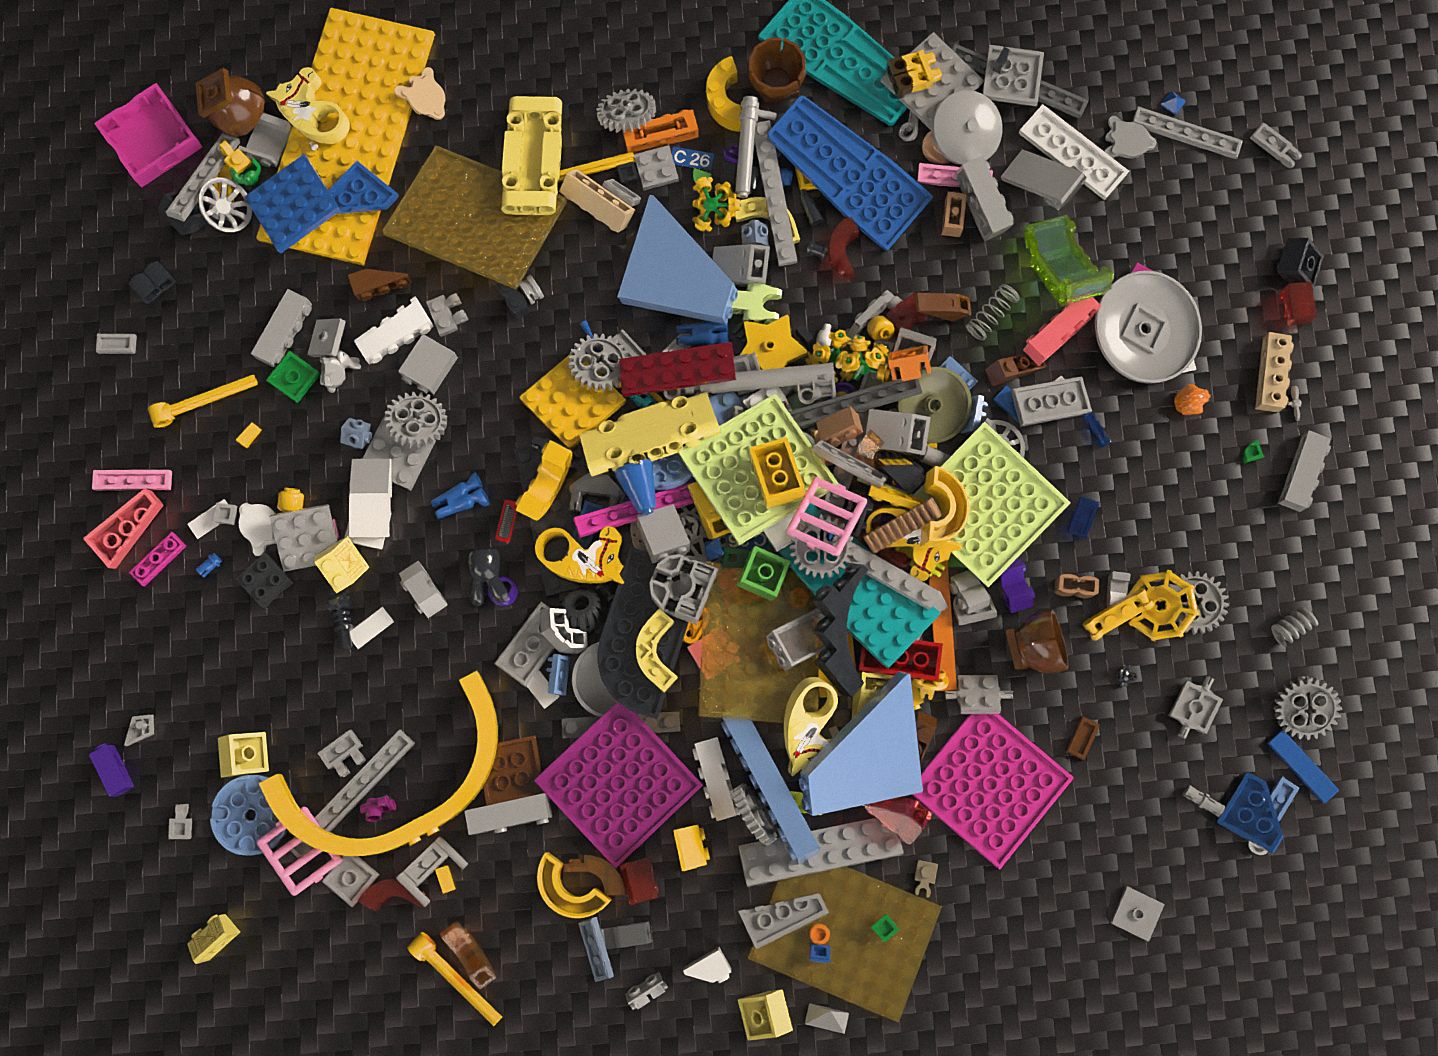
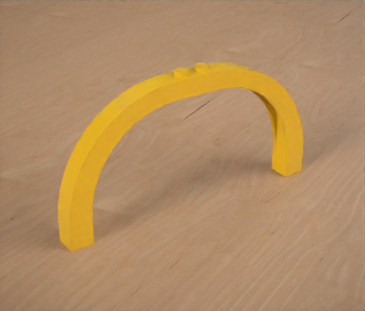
(302, 827)

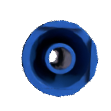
(638, 485)

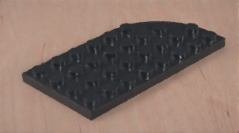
(617, 645)

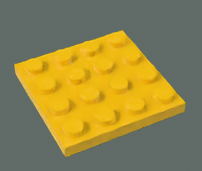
(567, 406)

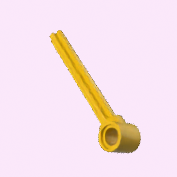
(599, 165)
(163, 413)
(424, 949)

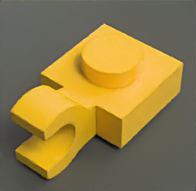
(234, 159)

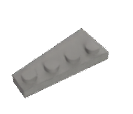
(781, 918)

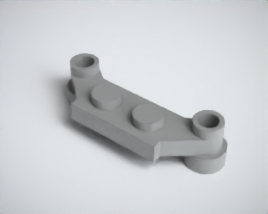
(874, 309)

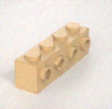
(596, 200)
(1273, 372)

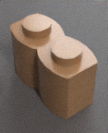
(1081, 587)

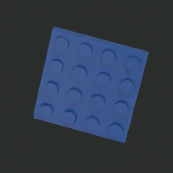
(292, 203)

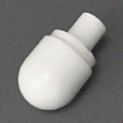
(822, 337)

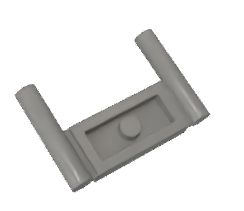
(425, 865)

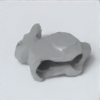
(334, 369)

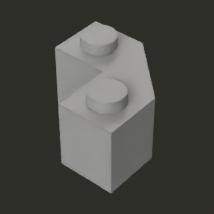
(425, 593)
(560, 635)

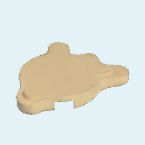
(424, 95)

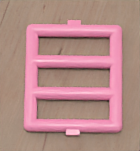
(843, 534)
(284, 873)

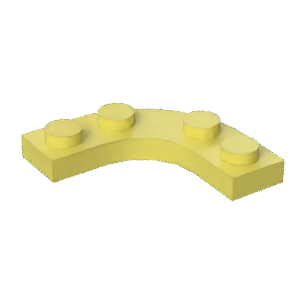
(757, 207)
(646, 650)

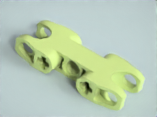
(751, 303)

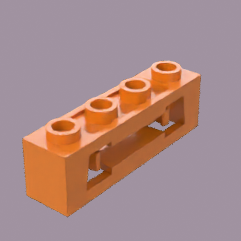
(662, 131)

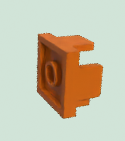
(909, 362)

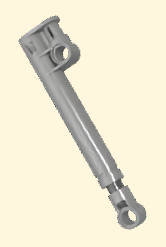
(814, 378)

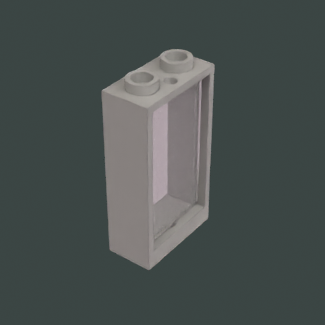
(796, 640)

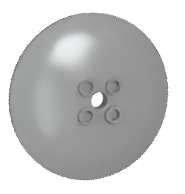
(1171, 323)

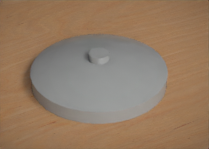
(966, 127)
(589, 685)

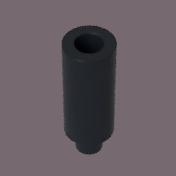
(810, 208)

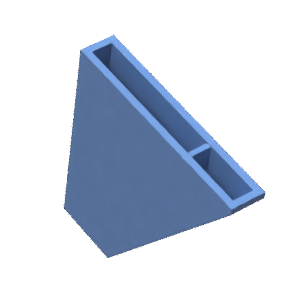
(674, 272)
(869, 757)

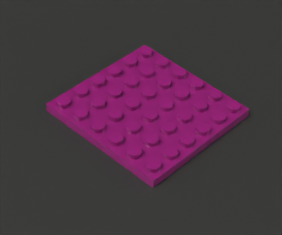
(618, 783)

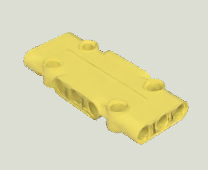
(532, 144)
(649, 433)

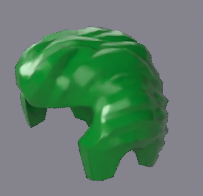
(249, 175)

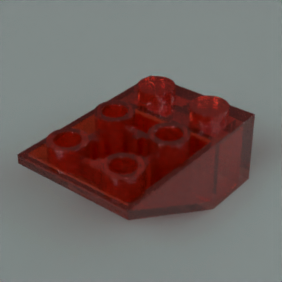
(901, 815)

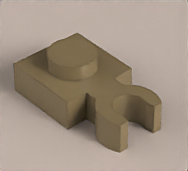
(926, 874)

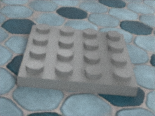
(955, 77)

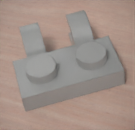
(442, 316)
(341, 749)

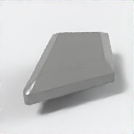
(140, 728)

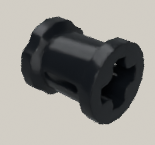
(817, 250)
(606, 592)

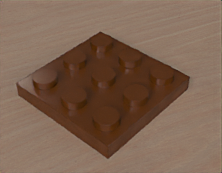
(514, 771)

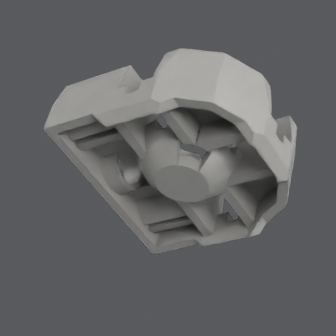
(687, 608)

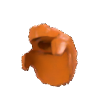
(1191, 400)

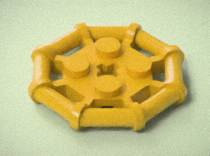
(1173, 605)

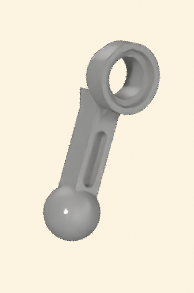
(912, 124)

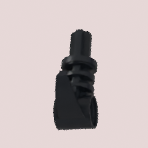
(339, 604)

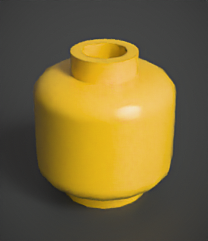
(880, 328)
(290, 500)

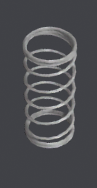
(1003, 292)

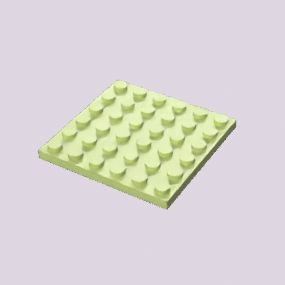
(727, 475)
(1006, 503)

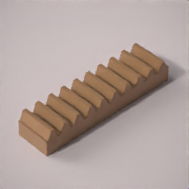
(902, 525)

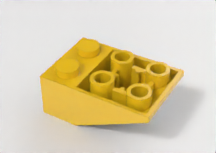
(709, 517)

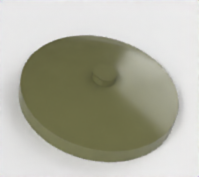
(944, 399)

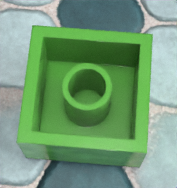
(763, 573)

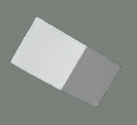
(370, 498)

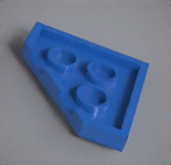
(361, 191)
(1253, 814)

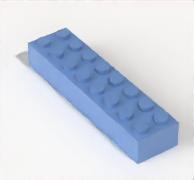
(772, 787)

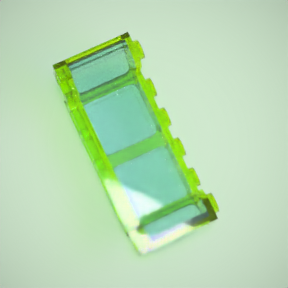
(1063, 263)

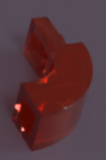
(842, 235)
(381, 891)

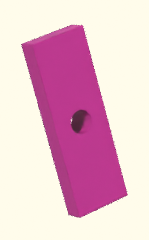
(166, 550)

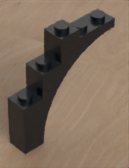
(832, 630)

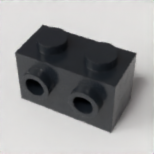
(861, 523)

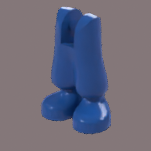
(702, 334)
(459, 499)

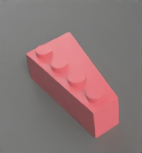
(1060, 329)
(123, 528)

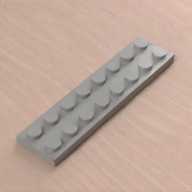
(838, 845)

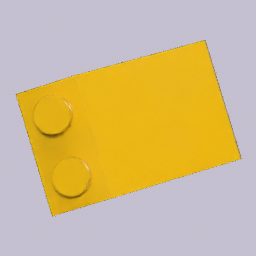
(690, 847)

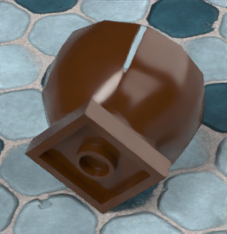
(775, 71)
(230, 102)
(1039, 644)

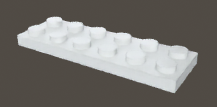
(1071, 148)

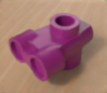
(375, 806)

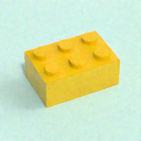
(777, 472)

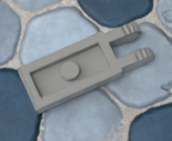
(1276, 145)

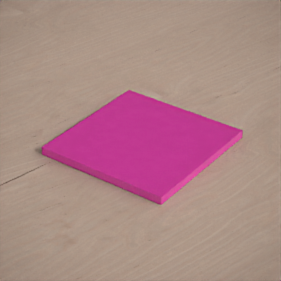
(991, 785)

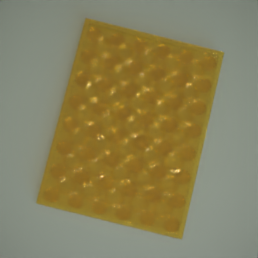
(459, 218)
(737, 665)
(860, 963)

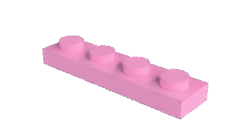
(938, 175)
(131, 479)

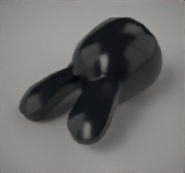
(484, 567)

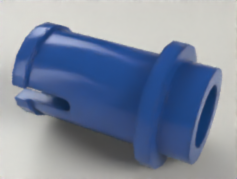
(209, 564)

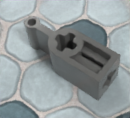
(626, 935)

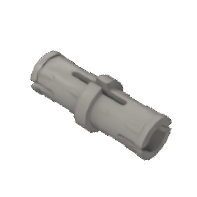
(1203, 800)

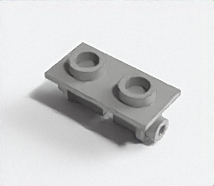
(638, 994)

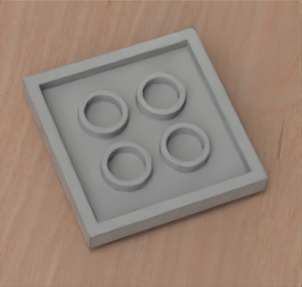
(1017, 80)
(405, 461)
(302, 535)

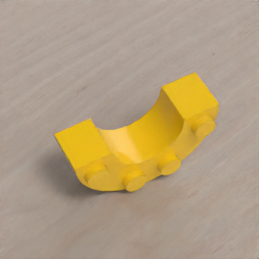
(719, 105)
(548, 482)
(953, 506)
(557, 896)

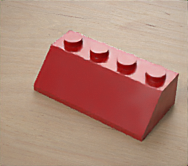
(920, 660)

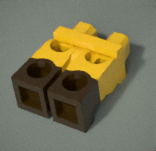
(912, 73)

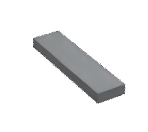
(849, 464)

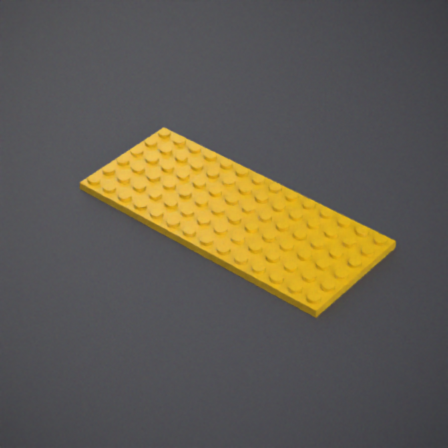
(358, 69)

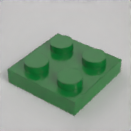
(293, 377)

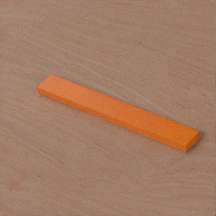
(942, 627)

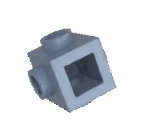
(755, 233)
(356, 433)

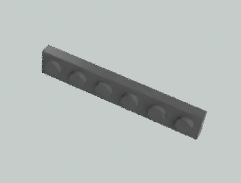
(578, 726)

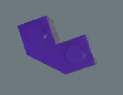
(1016, 591)

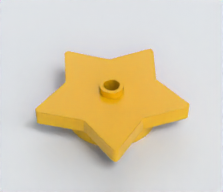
(776, 334)

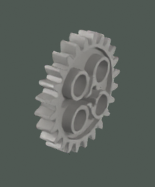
(626, 110)
(598, 362)
(415, 420)
(802, 550)
(1211, 595)
(1289, 709)
(754, 814)

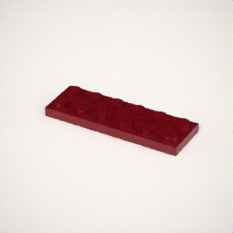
(677, 369)

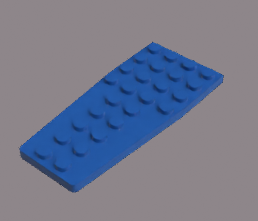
(849, 172)

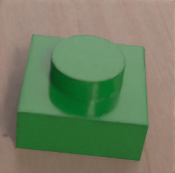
(885, 927)

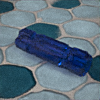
(1097, 429)

